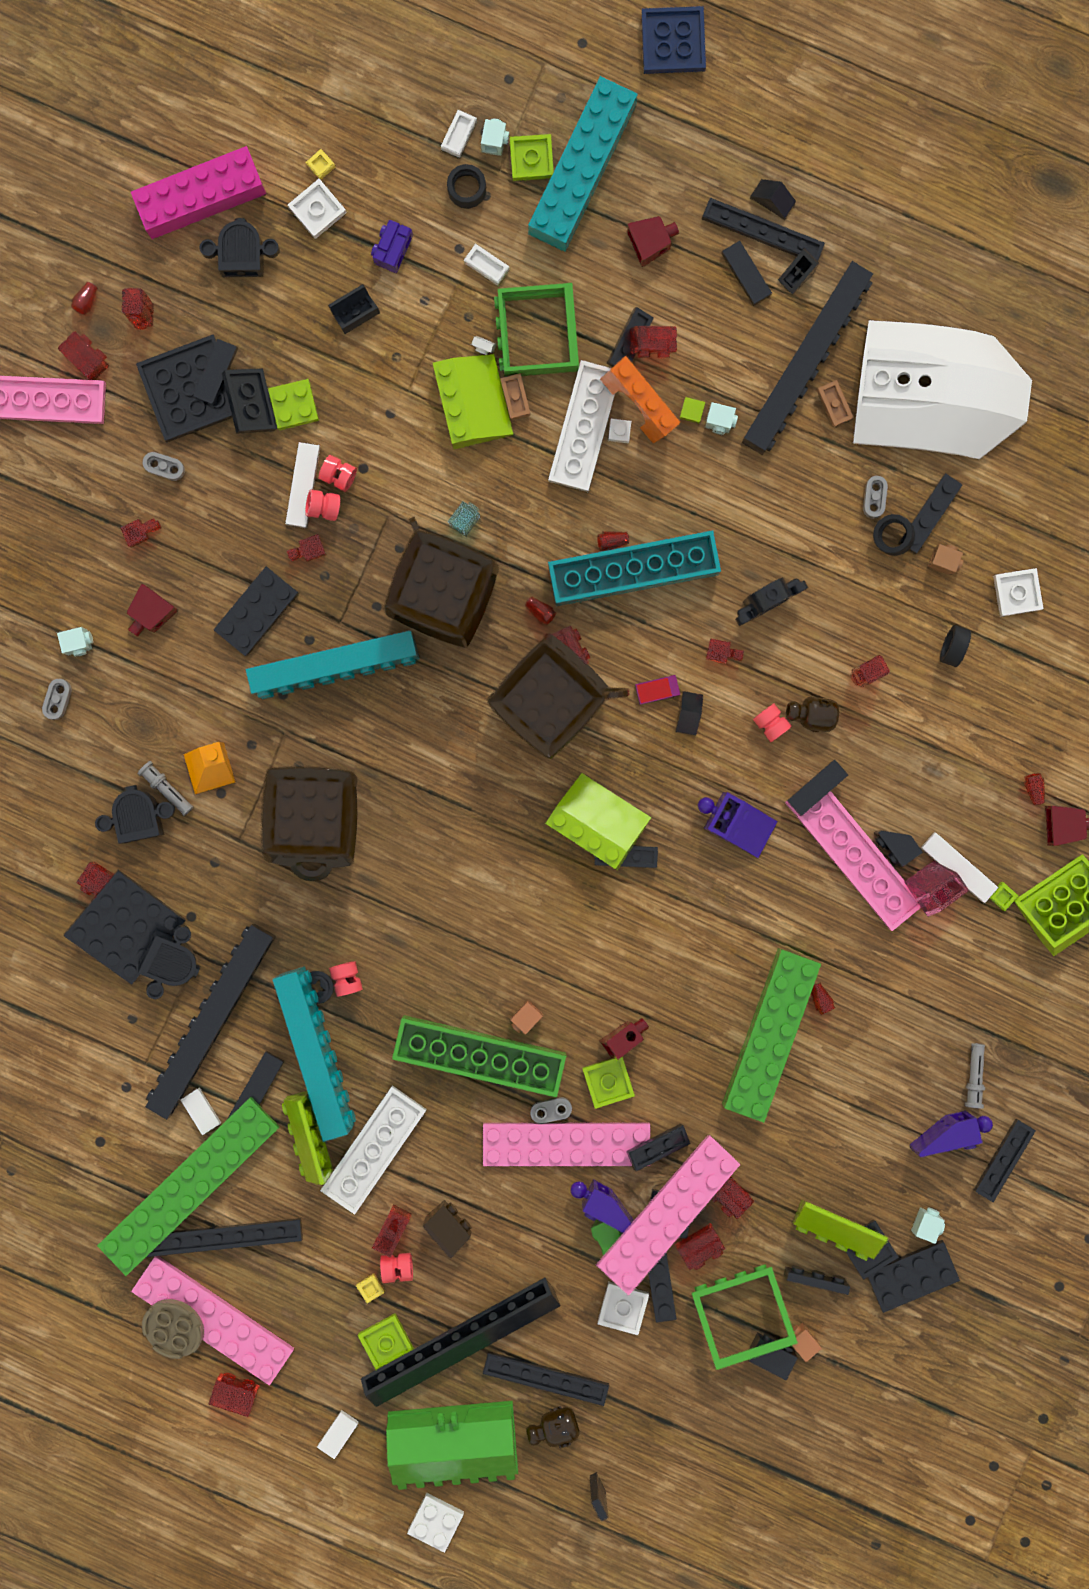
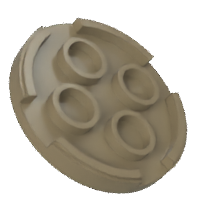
(173, 1328)

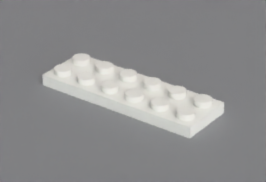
(582, 429)
(373, 1150)

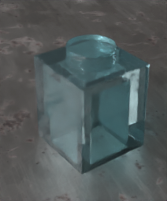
(464, 518)

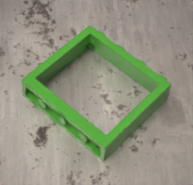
(537, 292)
(740, 1278)

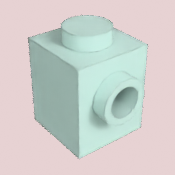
(494, 137)
(721, 418)
(75, 641)
(928, 1225)

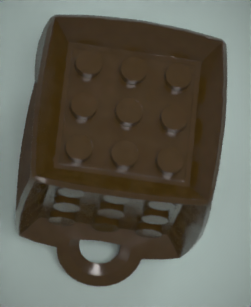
(441, 587)
(550, 696)
(309, 818)

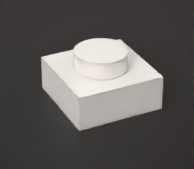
(483, 345)
(619, 431)

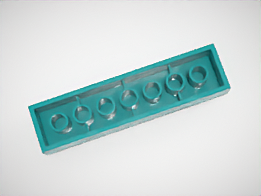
(582, 164)
(634, 568)
(333, 664)
(314, 1053)

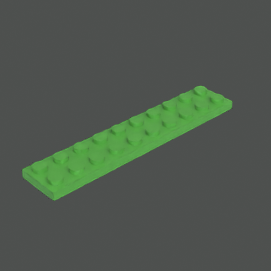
(188, 1186)

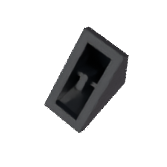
(774, 197)
(799, 271)
(689, 713)

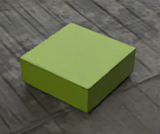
(692, 410)
(1003, 896)

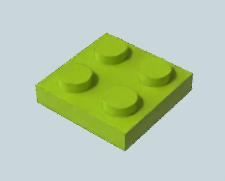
(531, 157)
(293, 404)
(608, 1082)
(385, 1341)

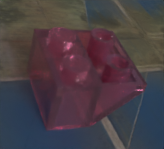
(936, 887)

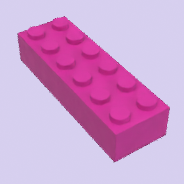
(198, 192)

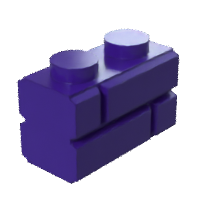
(392, 246)

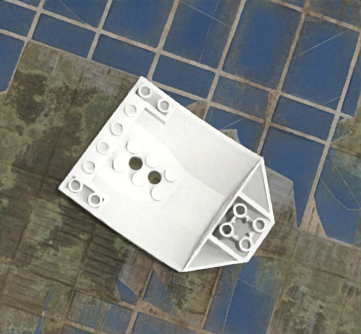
(968, 408)

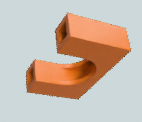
(657, 415)

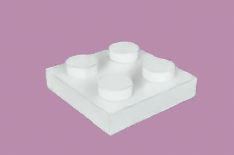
(317, 208)
(1018, 592)
(623, 1310)
(435, 1522)

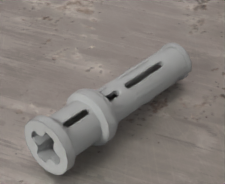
(159, 782)
(975, 1085)

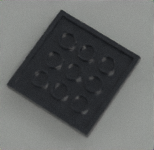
(171, 383)
(121, 925)

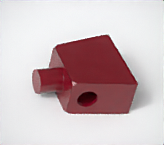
(651, 238)
(149, 611)
(1065, 825)
(616, 1041)

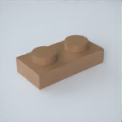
(515, 396)
(835, 403)

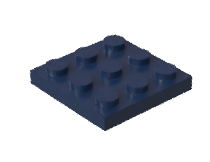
(673, 40)

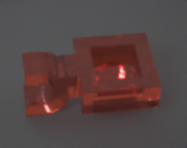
(137, 531)
(310, 549)
(720, 651)

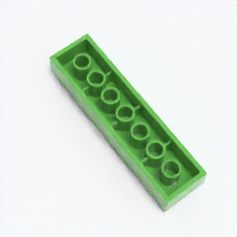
(771, 1035)
(479, 1056)

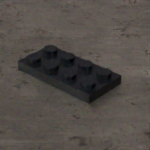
(256, 611)
(913, 1276)

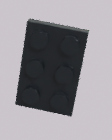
(249, 400)

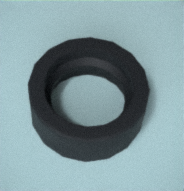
(466, 170)
(885, 521)
(955, 646)

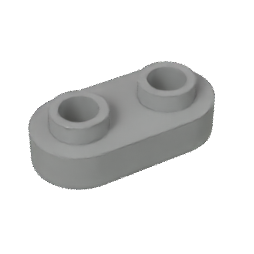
(164, 467)
(875, 498)
(54, 698)
(550, 1108)

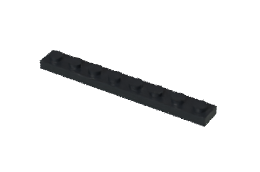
(230, 1237)

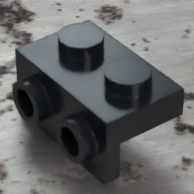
(353, 309)

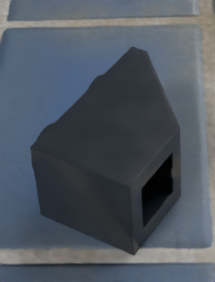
(900, 847)

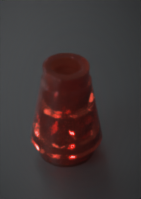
(84, 299)
(612, 540)
(542, 612)
(1035, 787)
(821, 999)

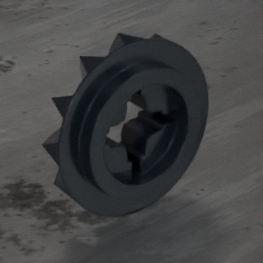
(325, 982)

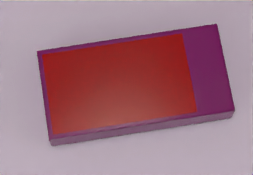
(657, 689)

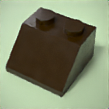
(447, 1228)

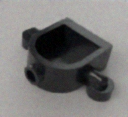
(240, 250)
(769, 598)
(135, 816)
(168, 961)

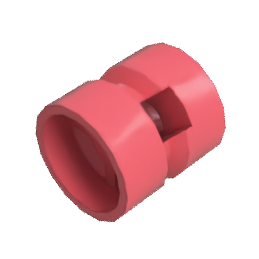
(331, 470)
(326, 505)
(772, 723)
(351, 983)
(396, 1268)

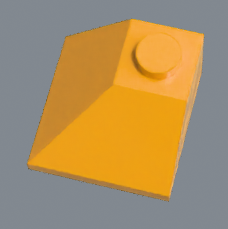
(209, 767)

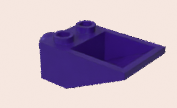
(740, 824)
(952, 1133)
(602, 1204)

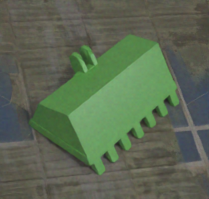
(451, 1444)

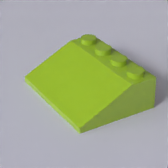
(472, 400)
(598, 821)
(1059, 906)
(308, 1140)
(839, 1230)

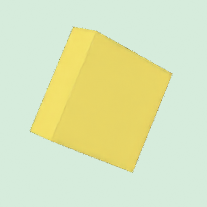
(320, 164)
(370, 1288)

